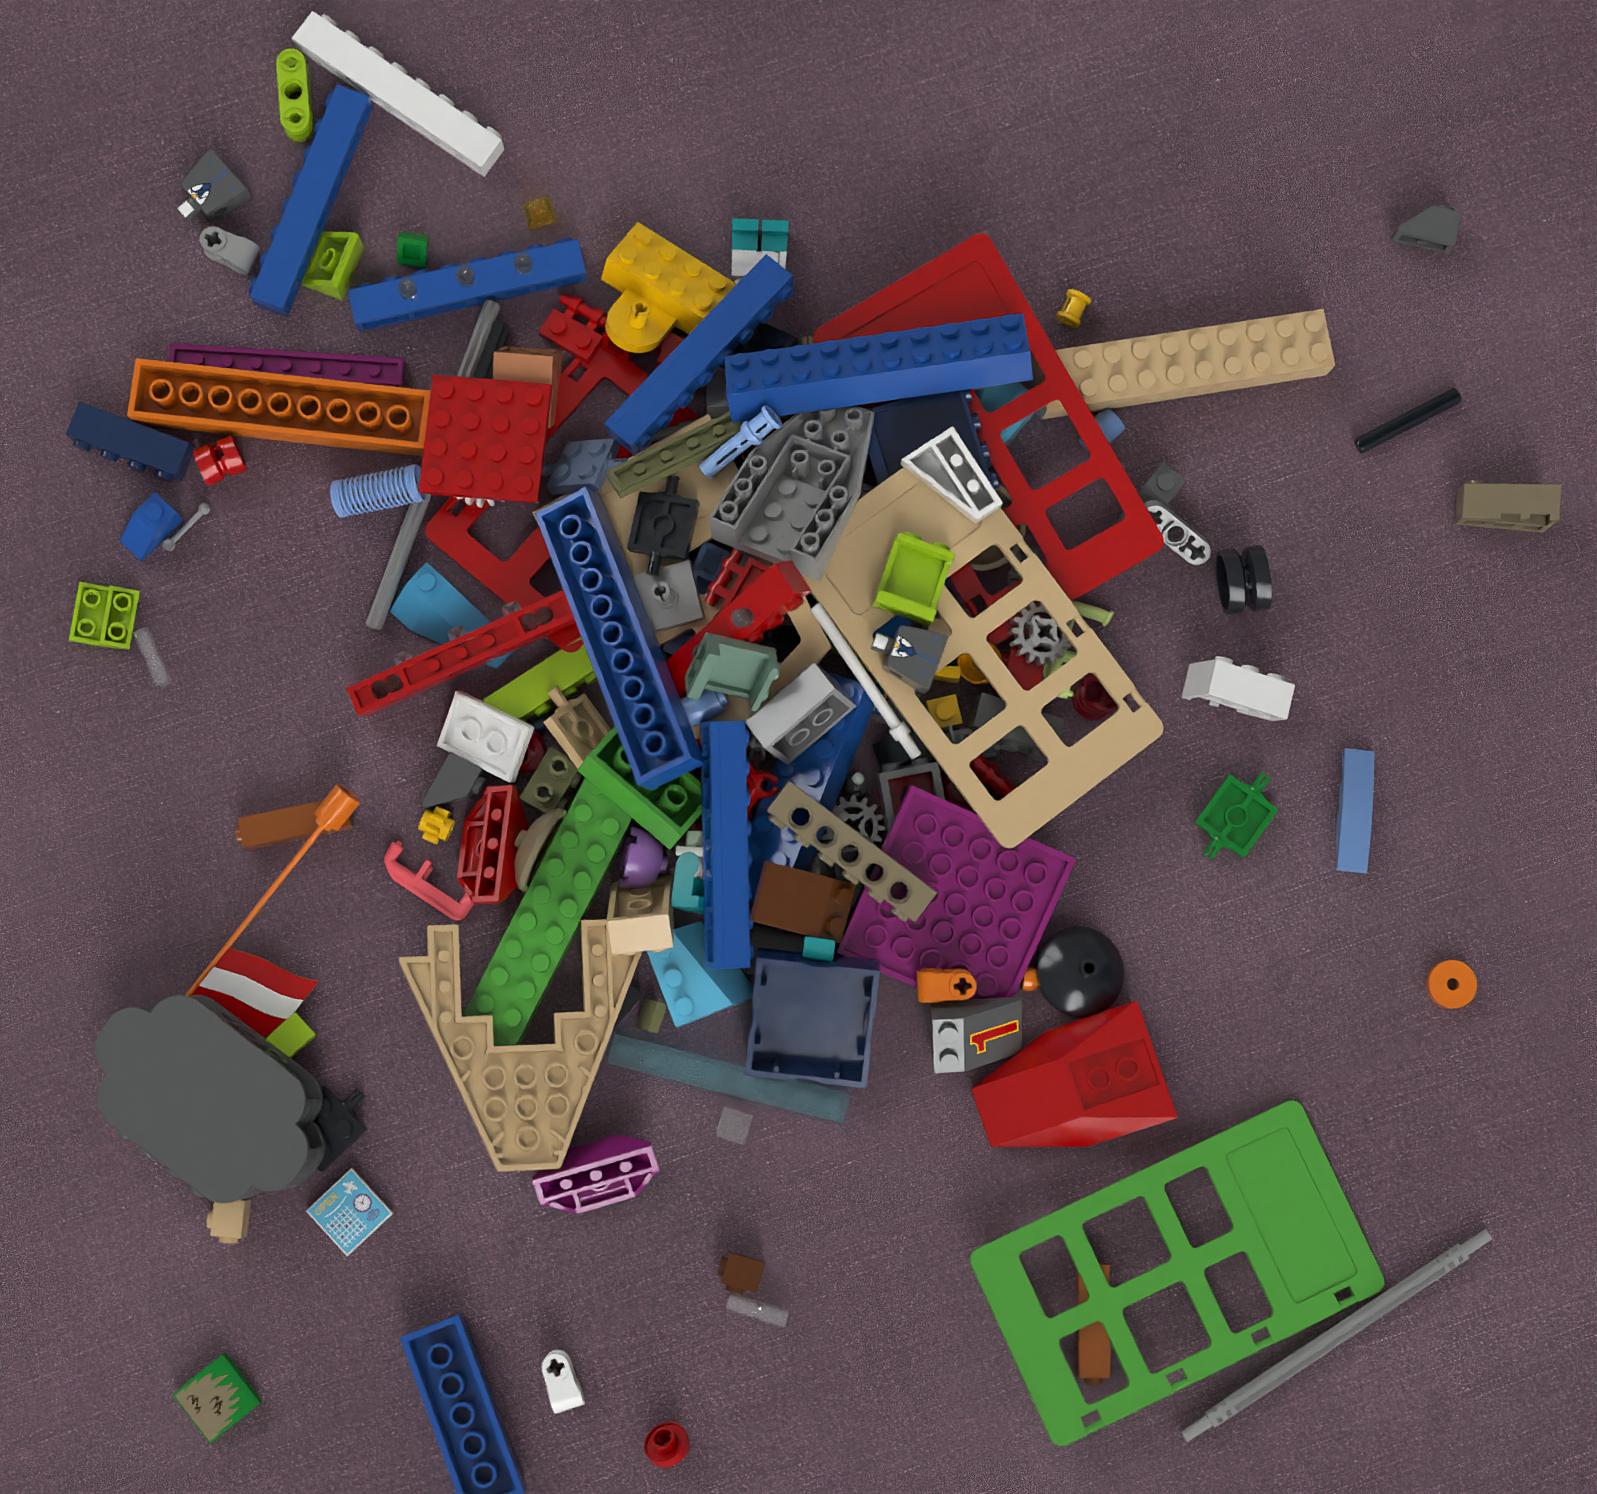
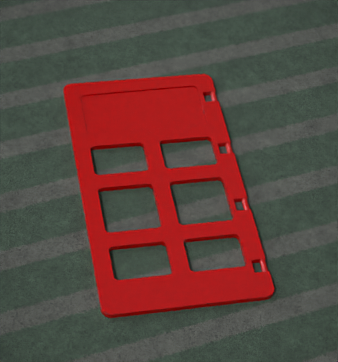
(974, 285)

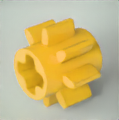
(436, 825)

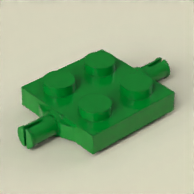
(1236, 816)

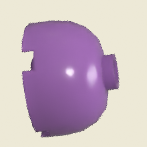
(641, 860)

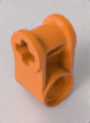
(938, 985)

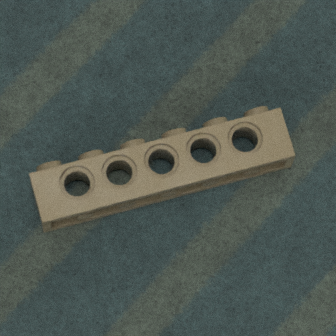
(918, 893)

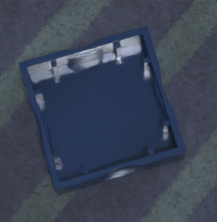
(812, 1018)

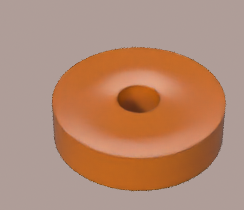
(1465, 984)

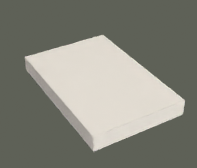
(485, 736)

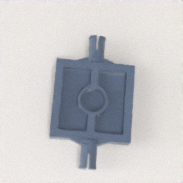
(582, 466)

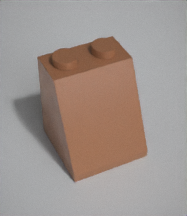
(531, 366)

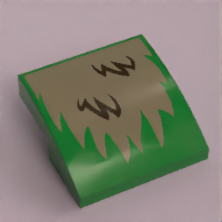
(217, 1398)

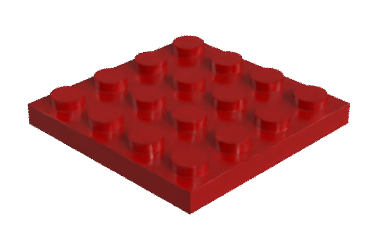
(485, 439)

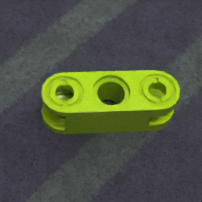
(294, 76)

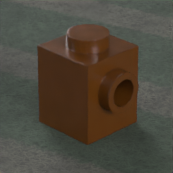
(740, 1272)

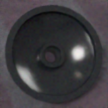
(1063, 976)

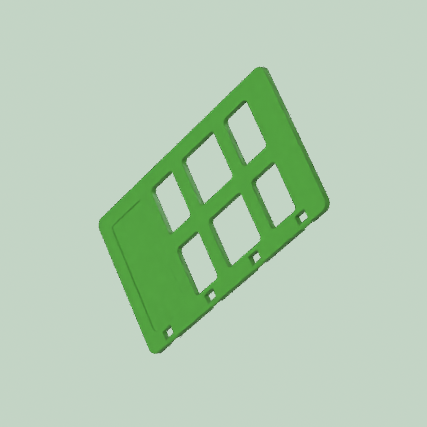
(1282, 1216)

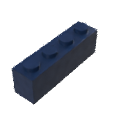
(131, 442)

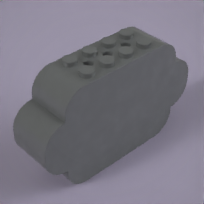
(209, 1098)

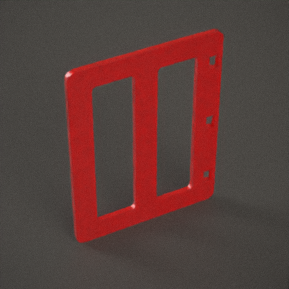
(512, 578)

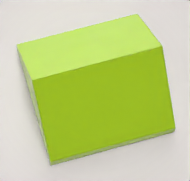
(333, 263)

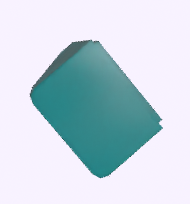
(818, 949)

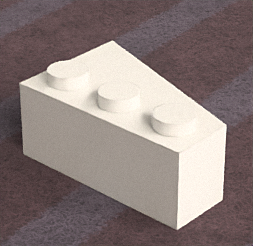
(954, 475)
(1239, 688)

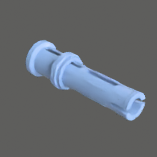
(750, 433)

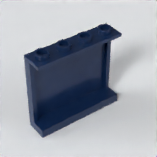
(914, 421)

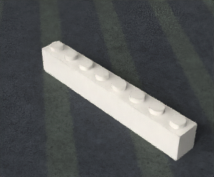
(399, 93)

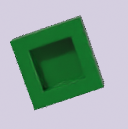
(412, 249)

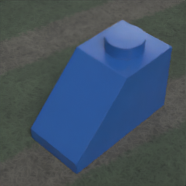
(149, 526)

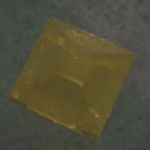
(539, 212)

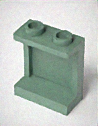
(732, 669)

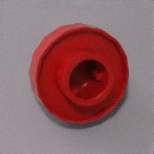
(666, 1444)

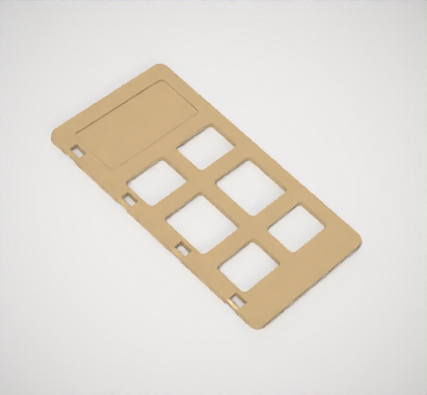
(847, 596)

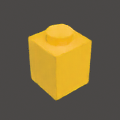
(945, 711)

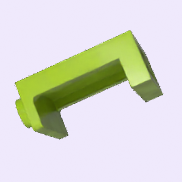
(913, 578)

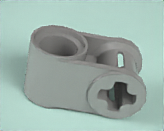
(234, 251)

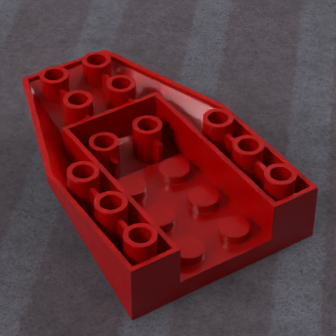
(1077, 1085)

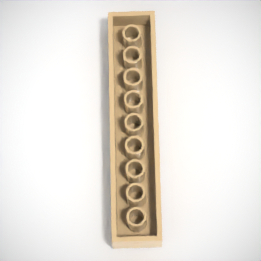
(1195, 361)

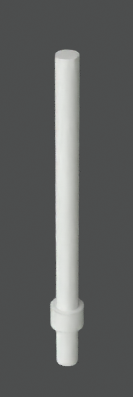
(898, 730)

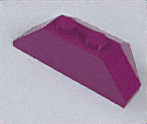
(597, 1174)

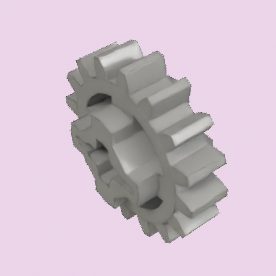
(1030, 638)
(866, 814)

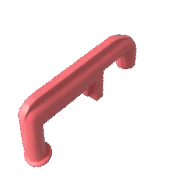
(423, 889)

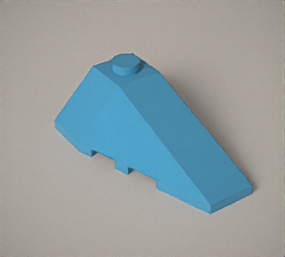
(434, 606)

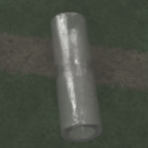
(154, 661)
(762, 1311)

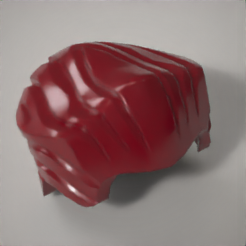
(1092, 699)

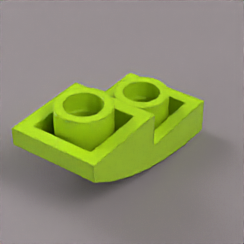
(291, 1035)

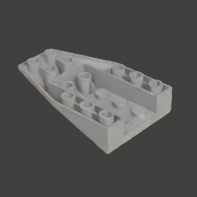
(797, 489)

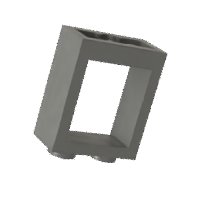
(894, 770)

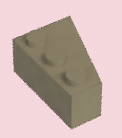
(1508, 506)

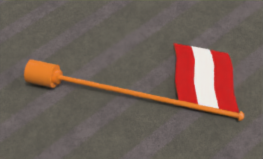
(251, 985)

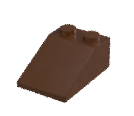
(802, 902)

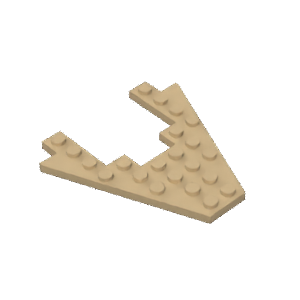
(522, 1094)

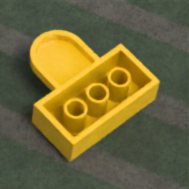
(659, 290)

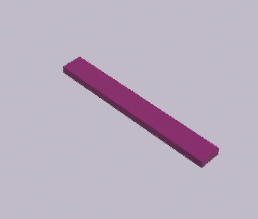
(341, 367)

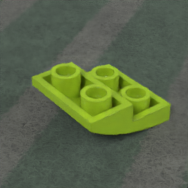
(104, 616)

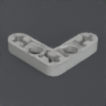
(1170, 519)

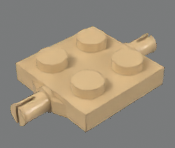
(576, 725)

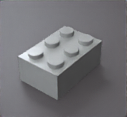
(800, 713)

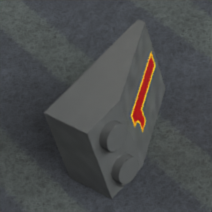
(974, 1032)

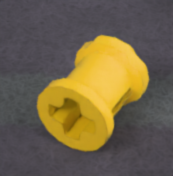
(1073, 308)

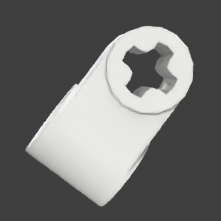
(562, 1387)

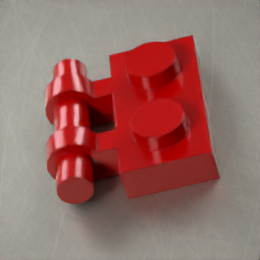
(571, 335)
(747, 575)

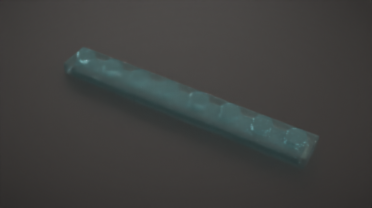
(727, 1078)

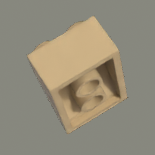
(641, 918)

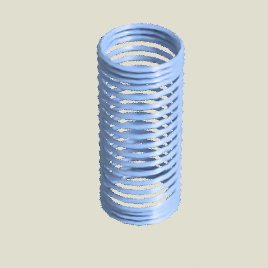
(346, 496)

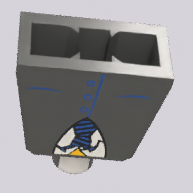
(212, 189)
(911, 655)

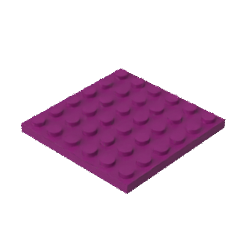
(986, 903)

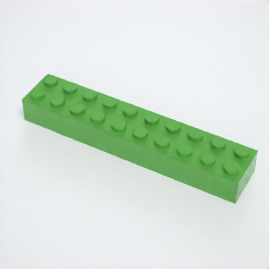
(550, 914)

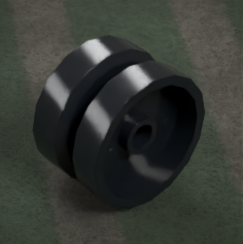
(1243, 580)

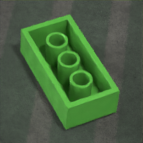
(661, 811)

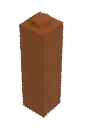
(281, 826)
(1092, 1341)

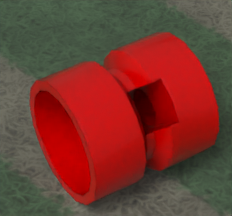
(219, 460)

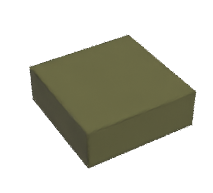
(651, 1015)

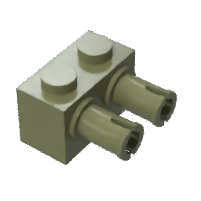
(551, 782)

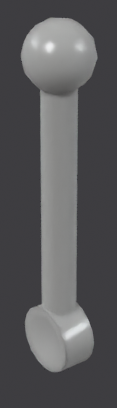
(169, 544)

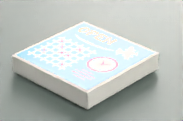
(349, 1212)

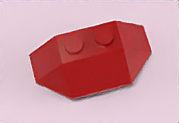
(488, 845)

